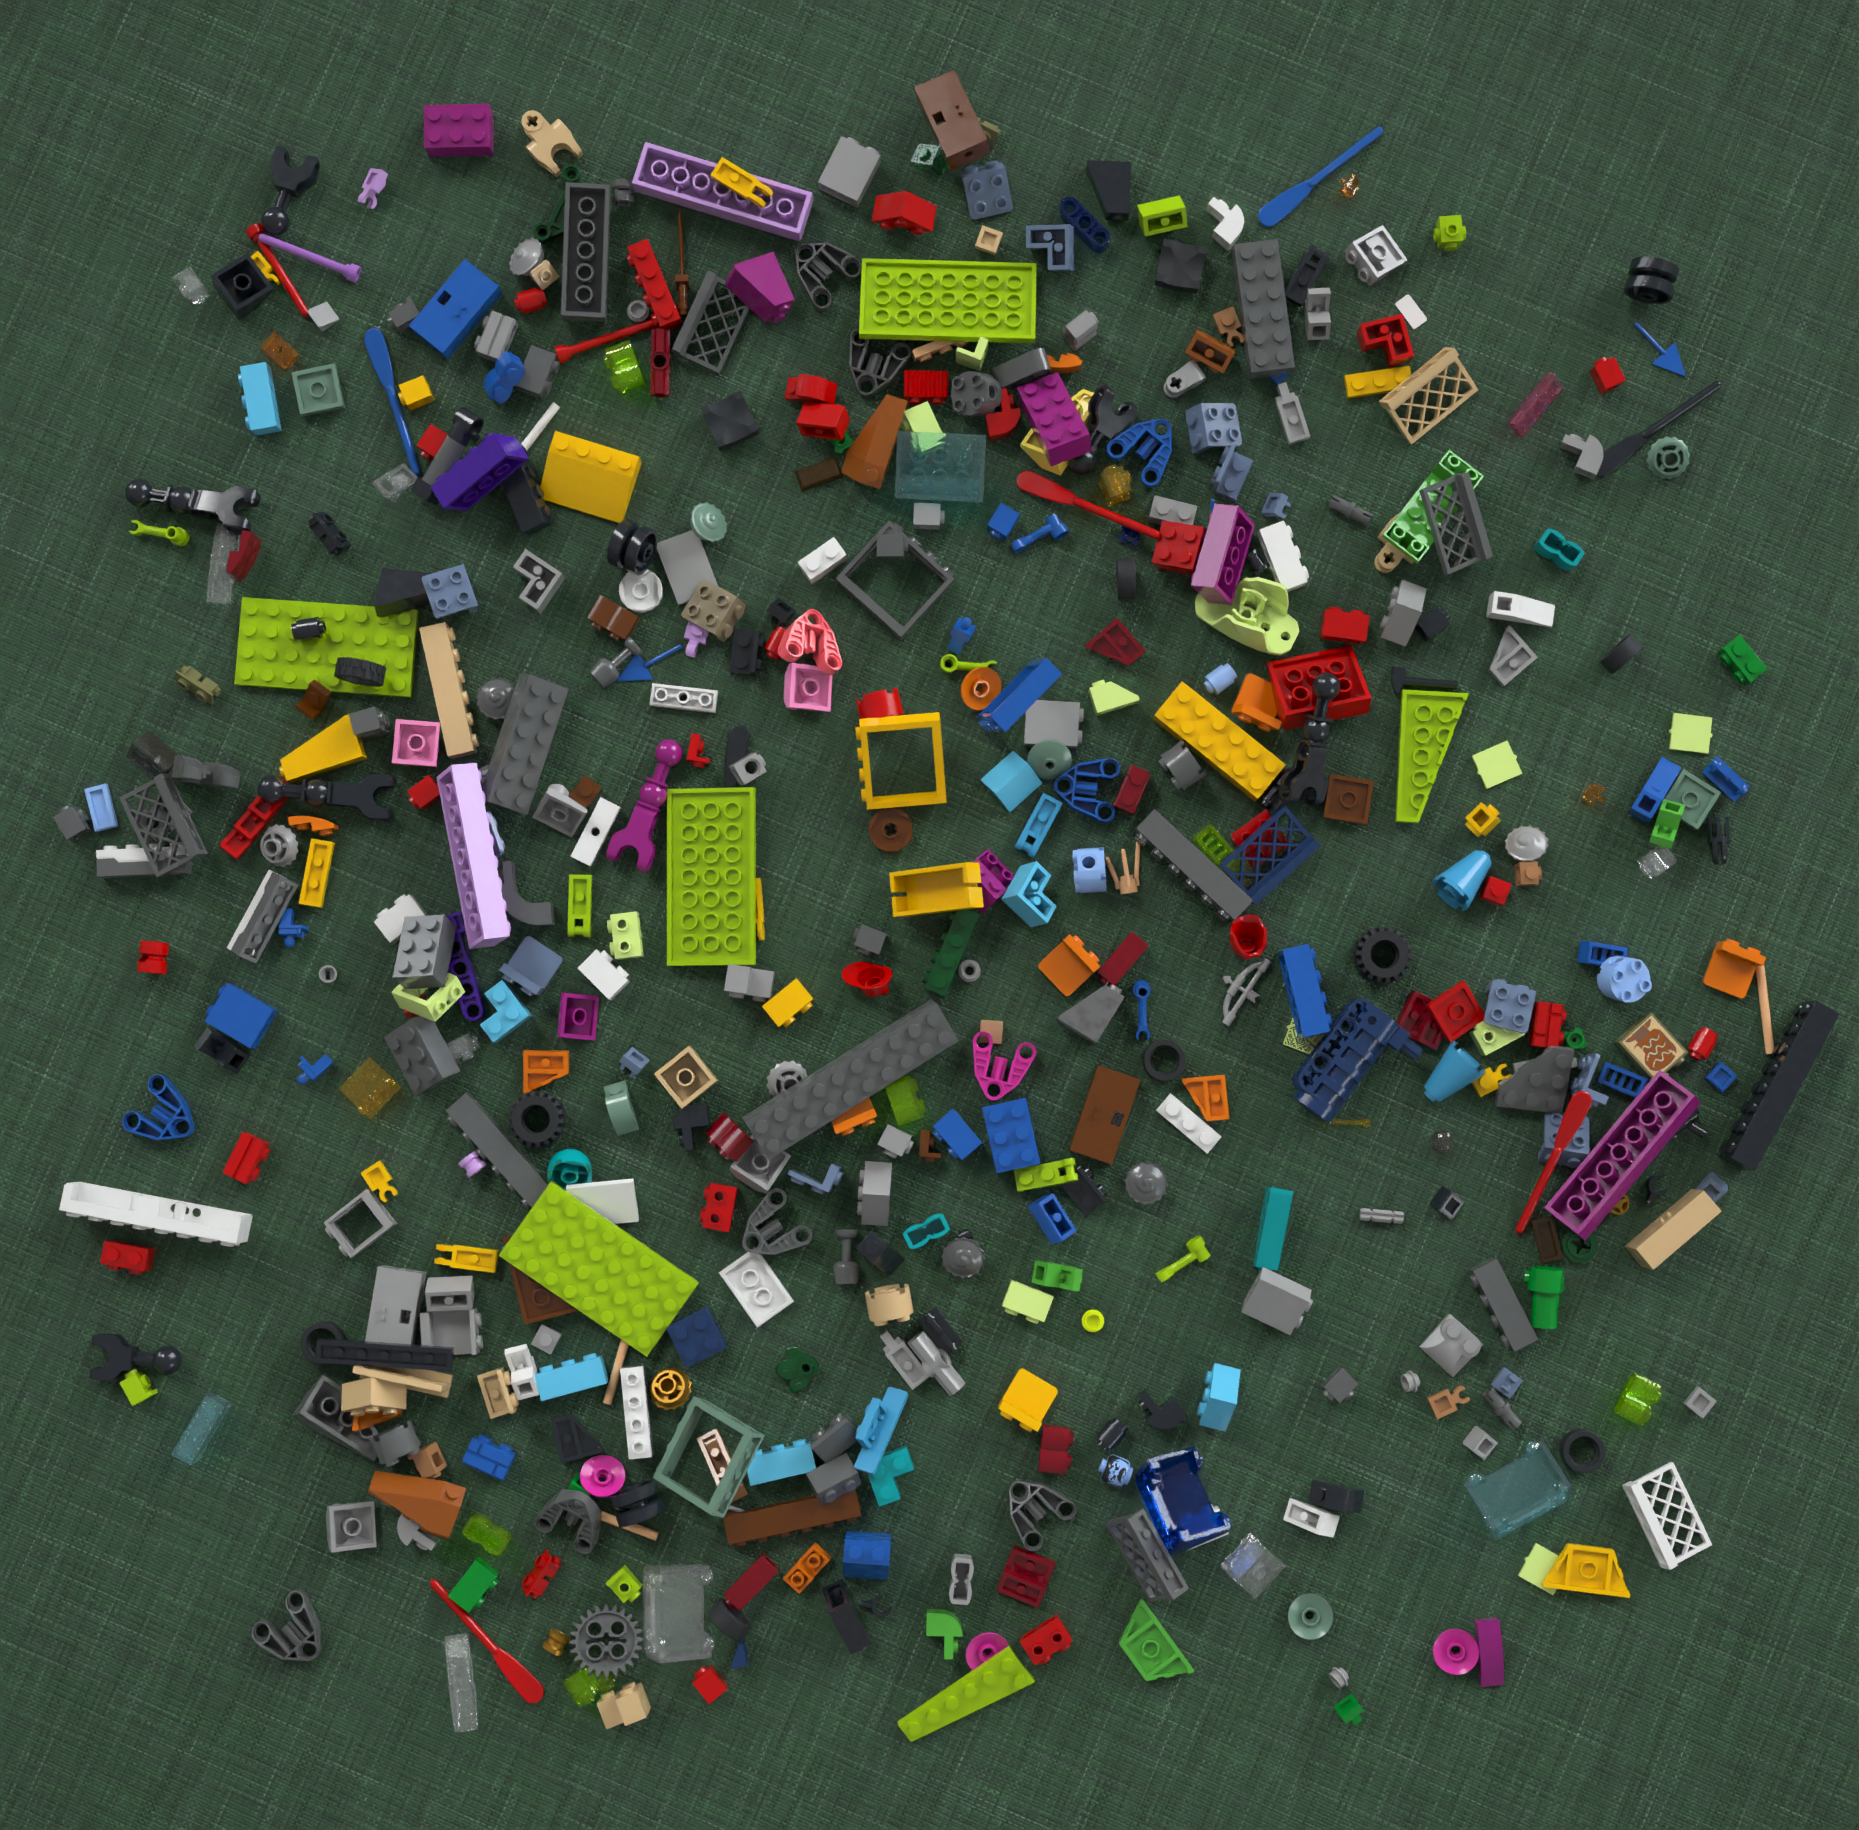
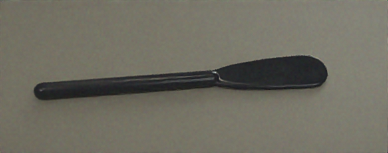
(1622, 451)
(736, 749)

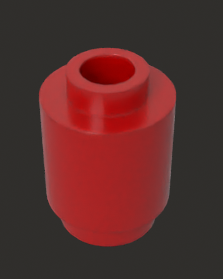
(530, 300)
(773, 643)
(1702, 1044)

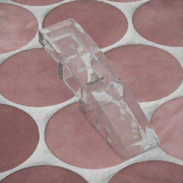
(219, 581)
(461, 1683)

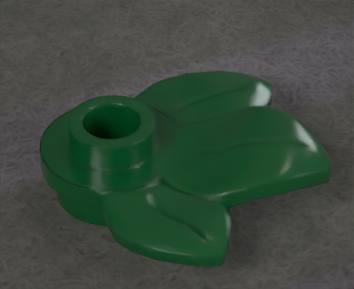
(793, 1368)

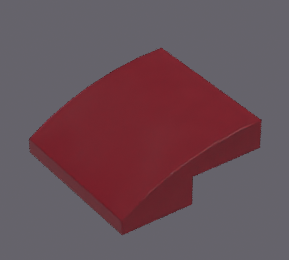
(241, 562)
(1419, 1022)
(1025, 1576)

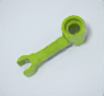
(176, 534)
(958, 665)
(1197, 1251)

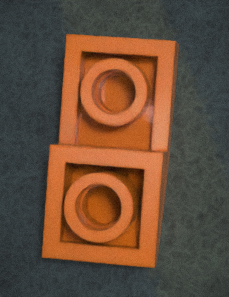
(1066, 364)
(318, 825)
(807, 1567)

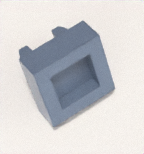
(1274, 505)
(634, 1061)
(1506, 1382)

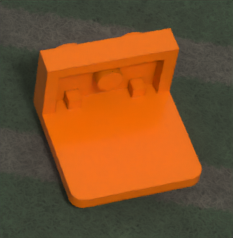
(1256, 704)
(1069, 965)
(1732, 968)
(860, 1114)

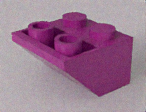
(994, 878)

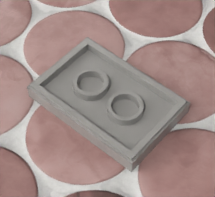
(685, 564)

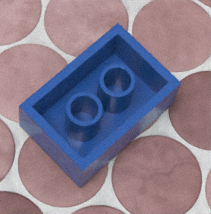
(1010, 1135)

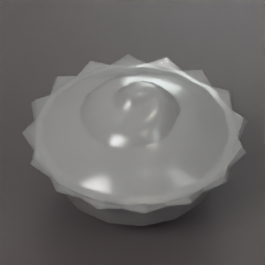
(526, 257)
(1526, 843)
(279, 845)
(784, 1076)

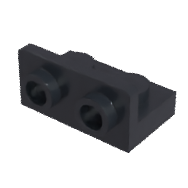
(745, 652)
(1085, 1192)

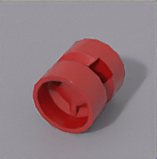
(153, 957)

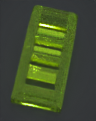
(1209, 828)

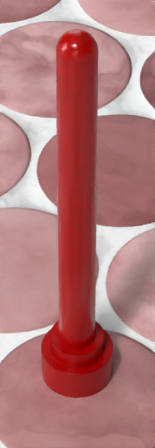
(253, 233)
(565, 352)

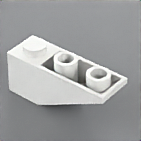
(1519, 609)

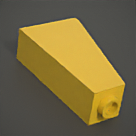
(324, 752)

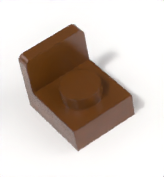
(314, 700)
(585, 792)
(926, 1142)

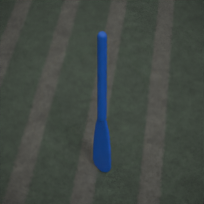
(1287, 201)
(381, 362)

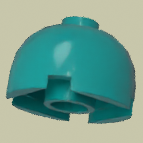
(569, 1168)

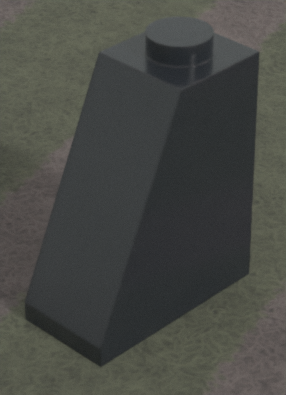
(1111, 187)
(400, 592)
(879, 1252)
(846, 1616)

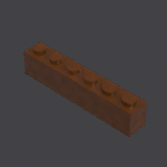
(789, 1516)

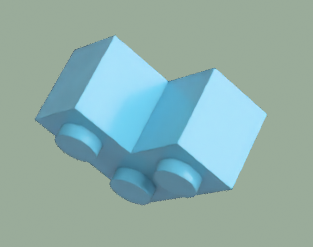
(1026, 896)
(509, 1014)
(1219, 1397)

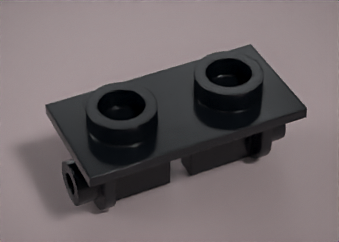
(322, 525)
(1270, 797)
(940, 1331)

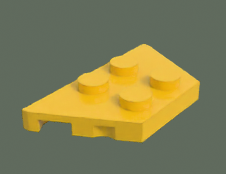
(1587, 1570)

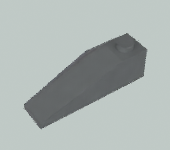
(322, 1412)

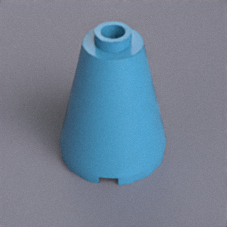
(1462, 880)
(1452, 1073)

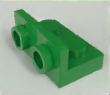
(1741, 660)

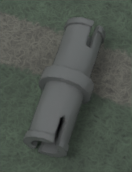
(1350, 510)
(1501, 1408)

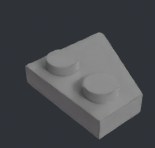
(1511, 657)

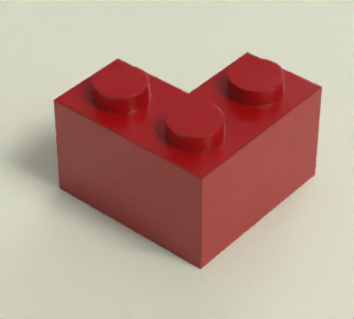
(904, 211)
(1391, 335)

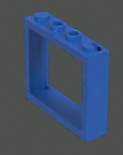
(1018, 695)

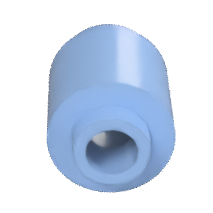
(1219, 679)

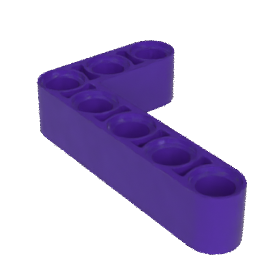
(469, 976)

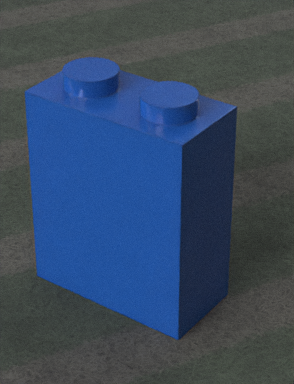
(240, 1015)

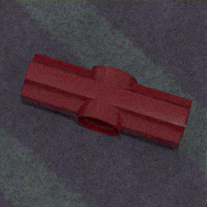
(660, 375)

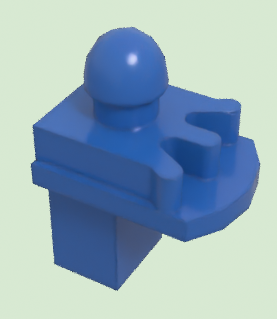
(960, 634)
(289, 930)
(315, 1071)

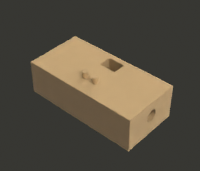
(1673, 1228)

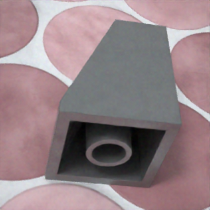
(1093, 1013)

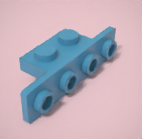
(877, 1428)

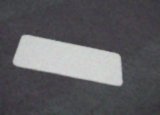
(1411, 311)

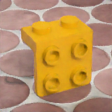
(1027, 1400)

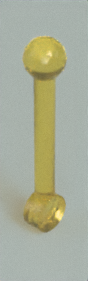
(1364, 1122)

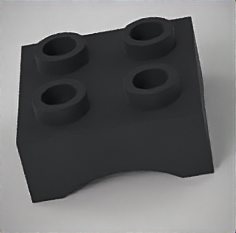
(1180, 266)
(730, 421)

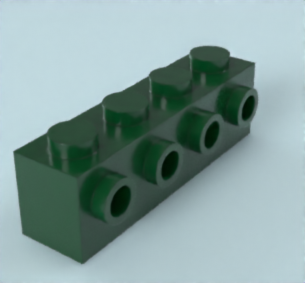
(951, 952)

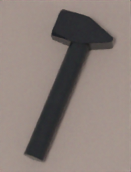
(1398, 679)

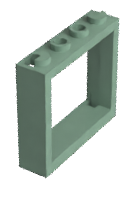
(735, 1470)

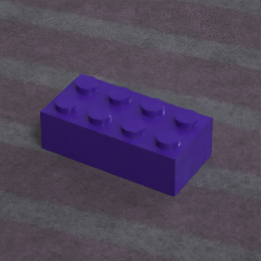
(479, 472)

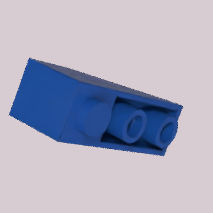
(1654, 790)

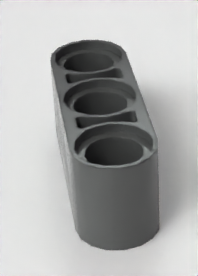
(1021, 369)

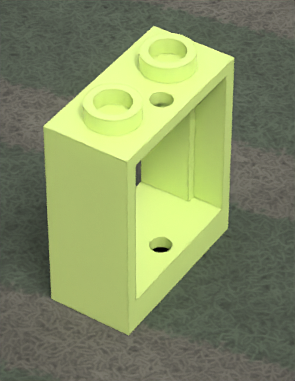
(436, 1005)

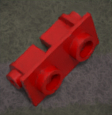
(534, 1583)

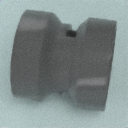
(622, 193)

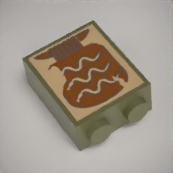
(1651, 1046)

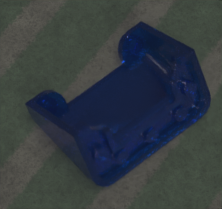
(1179, 1501)

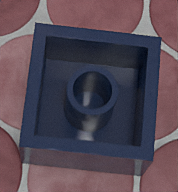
(697, 1336)

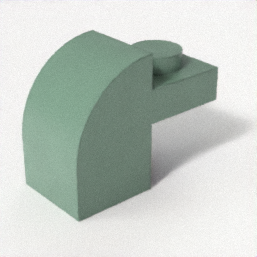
(620, 1108)

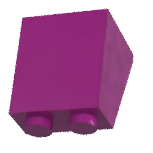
(761, 287)

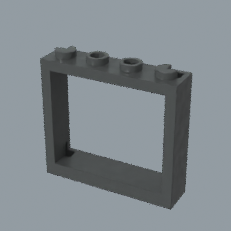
(927, 559)

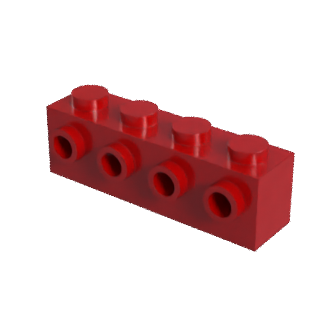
(654, 284)

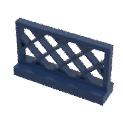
(1282, 868)

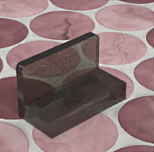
(151, 755)

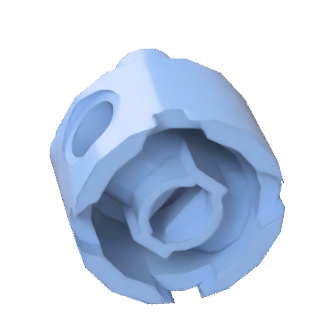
(1089, 870)
(1624, 979)

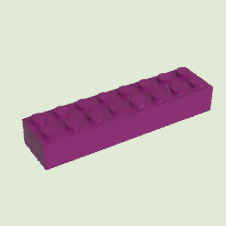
(1622, 1155)

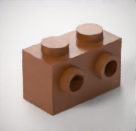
(1210, 351)

